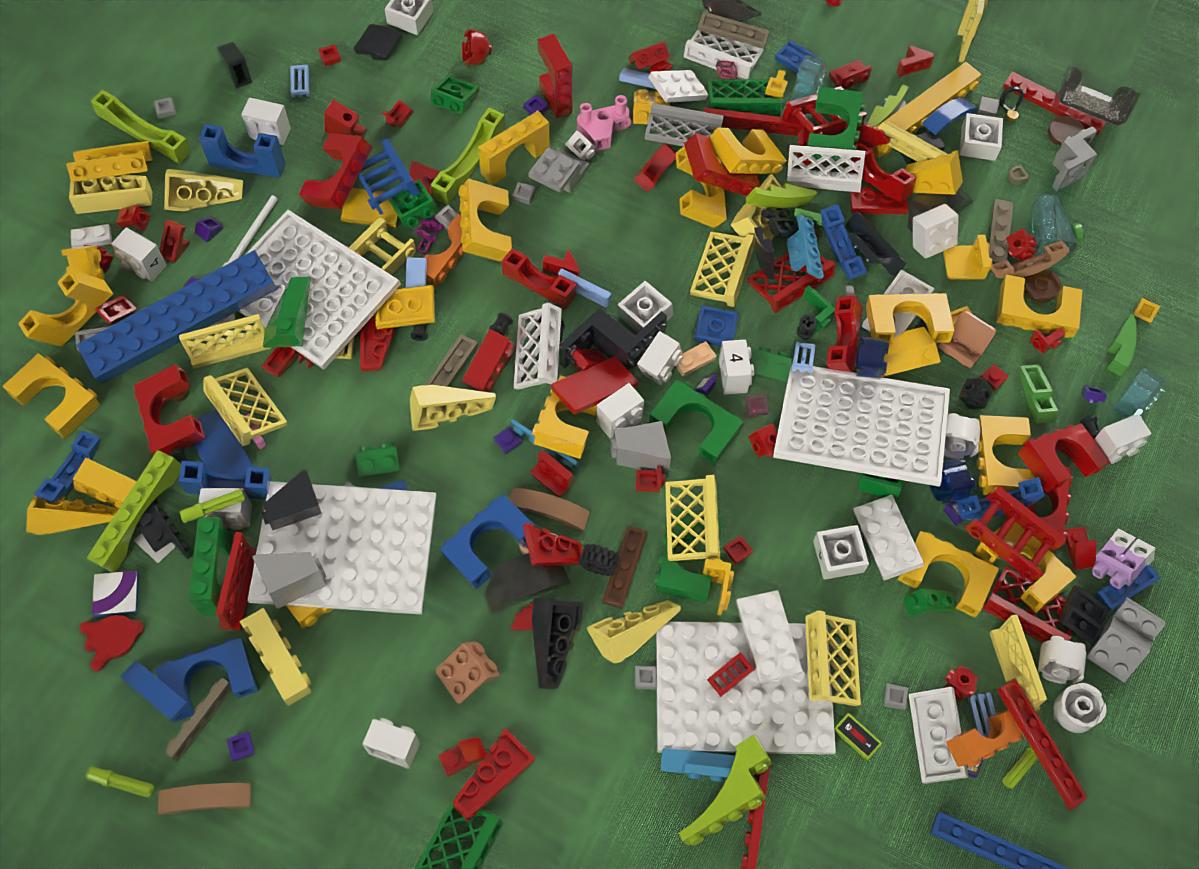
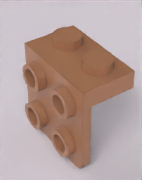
(968, 339)
(466, 670)

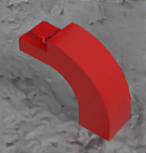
(655, 166)

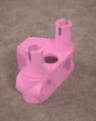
(609, 120)

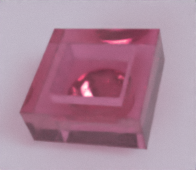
(726, 69)
(756, 405)

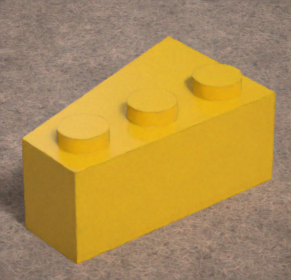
(937, 175)
(84, 260)
(102, 483)

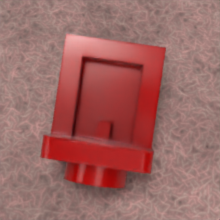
(398, 114)
(133, 216)
(1044, 343)
(649, 480)

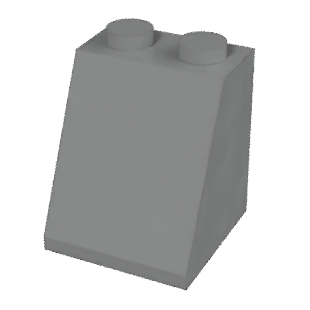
(641, 447)
(290, 575)

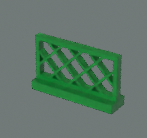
(758, 105)
(476, 853)

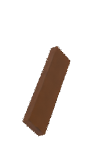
(629, 555)

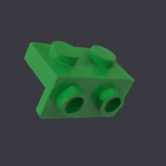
(770, 364)
(377, 460)

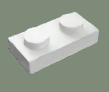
(93, 236)

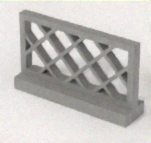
(679, 119)

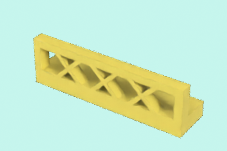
(909, 143)

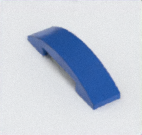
(947, 114)
(840, 243)
(62, 481)
(1027, 494)
(154, 690)

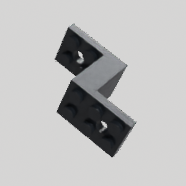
(611, 339)

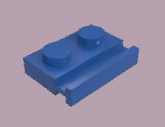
(792, 55)

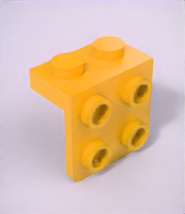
(642, 105)
(968, 261)
(720, 574)

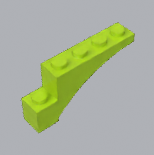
(737, 795)

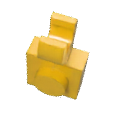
(777, 86)

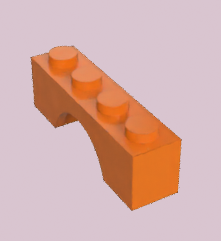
(441, 264)
(971, 745)

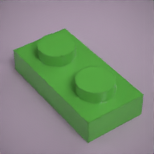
(810, 214)

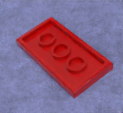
(593, 385)

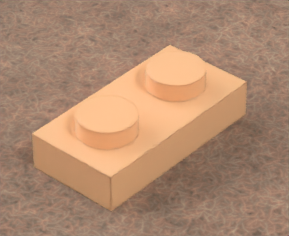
(696, 358)

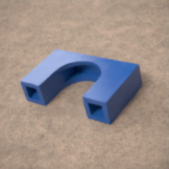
(221, 154)
(196, 476)
(460, 549)
(230, 655)

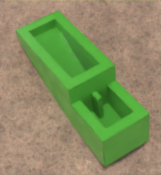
(1123, 346)
(1038, 394)

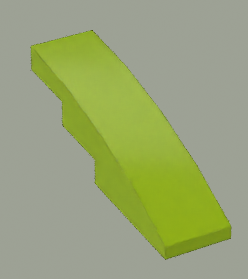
(891, 106)
(783, 197)

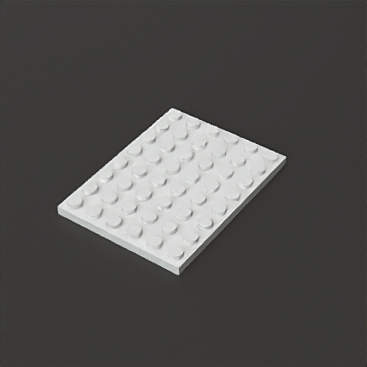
(342, 285)
(864, 424)
(369, 546)
(699, 720)

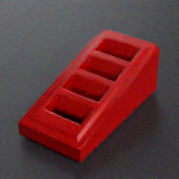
(739, 657)

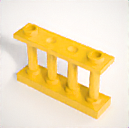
(109, 161)

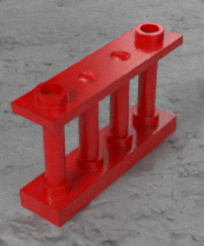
(807, 105)
(1028, 521)

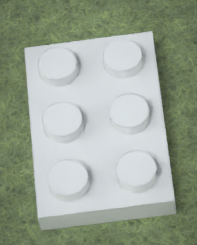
(678, 86)

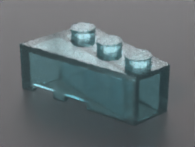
(809, 77)
(1051, 223)
(1140, 394)

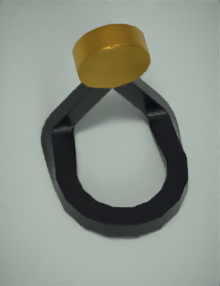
(1011, 115)

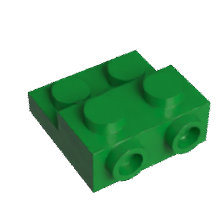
(453, 94)
(413, 208)

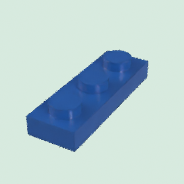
(1113, 597)

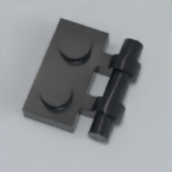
(780, 222)

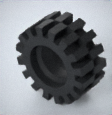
(599, 559)

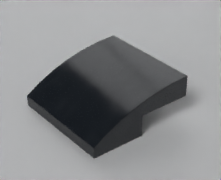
(378, 42)
(764, 253)
(1084, 615)

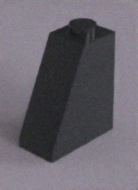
(235, 64)
(292, 503)

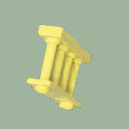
(378, 231)

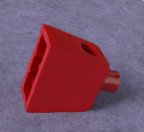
(342, 120)

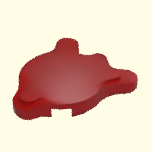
(110, 638)

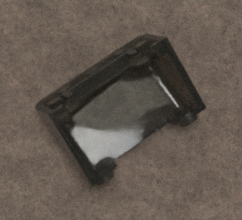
(1108, 108)

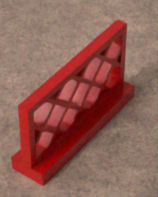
(791, 293)
(236, 585)
(1029, 622)

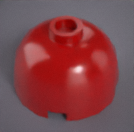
(475, 48)

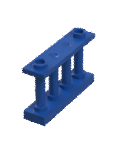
(400, 173)

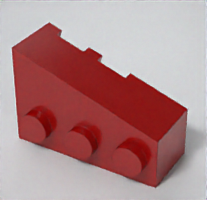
(489, 362)

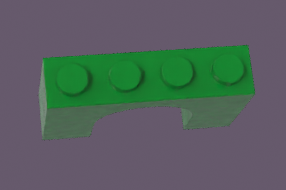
(846, 105)
(683, 399)
(210, 541)
(674, 579)

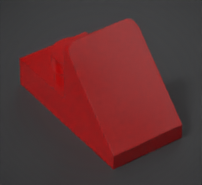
(915, 61)
(172, 241)
(553, 264)
(116, 310)
(587, 358)
(1080, 549)
(462, 756)

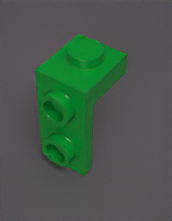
(826, 308)
(929, 600)

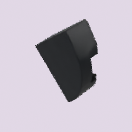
(178, 454)

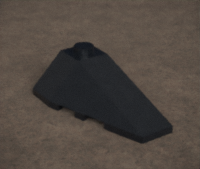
(553, 631)

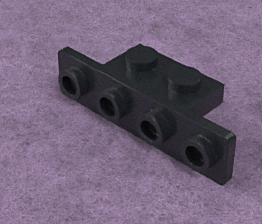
(873, 245)
(158, 531)

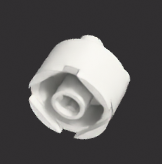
(961, 436)
(1062, 660)
(1079, 708)

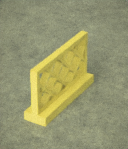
(969, 24)
(737, 274)
(222, 349)
(231, 415)
(710, 520)
(819, 657)
(1017, 660)

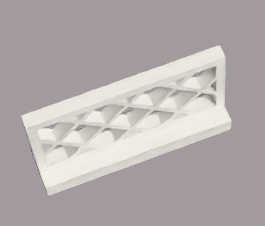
(708, 56)
(824, 177)
(547, 346)

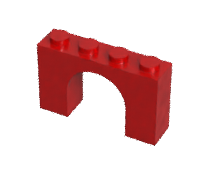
(556, 84)
(709, 170)
(334, 191)
(151, 396)
(1073, 441)

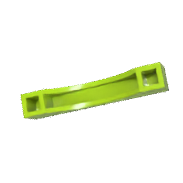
(164, 141)
(448, 181)
(114, 542)

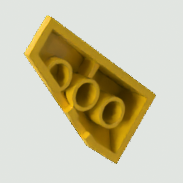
(911, 351)
(65, 515)

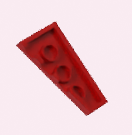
(499, 768)

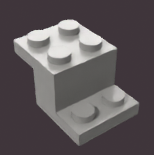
(1074, 158)
(558, 170)
(1125, 639)

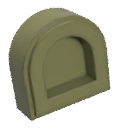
(1017, 175)

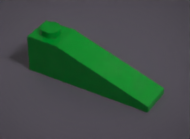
(289, 317)

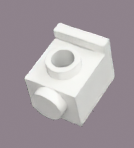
(577, 141)

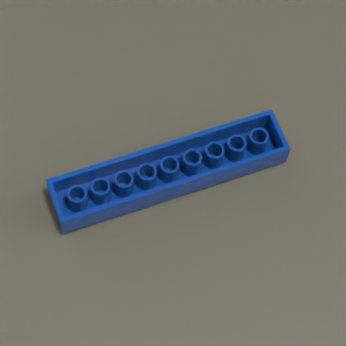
(182, 312)

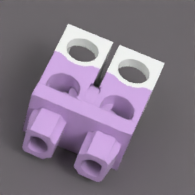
(1122, 559)

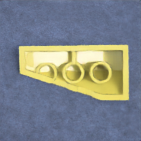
(625, 635)

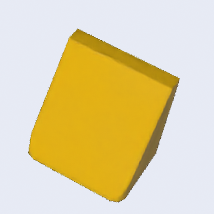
(1146, 310)

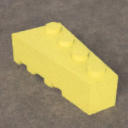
(110, 193)
(276, 656)

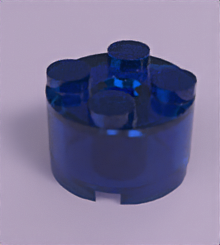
(871, 357)
(955, 482)

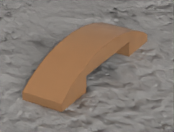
(1052, 254)
(550, 507)
(204, 797)

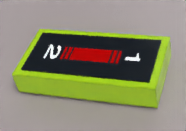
(857, 736)

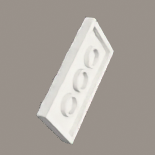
(904, 284)
(888, 537)
(769, 636)
(935, 722)

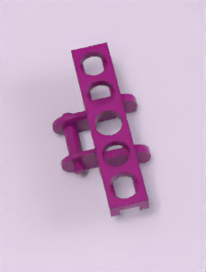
(426, 236)

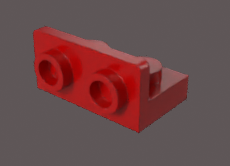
(650, 55)
(850, 74)
(552, 474)

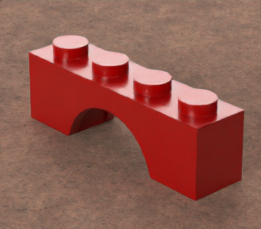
(897, 185)
(520, 269)
(848, 318)
(1060, 500)

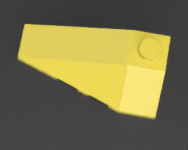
(194, 190)
(751, 217)
(439, 403)

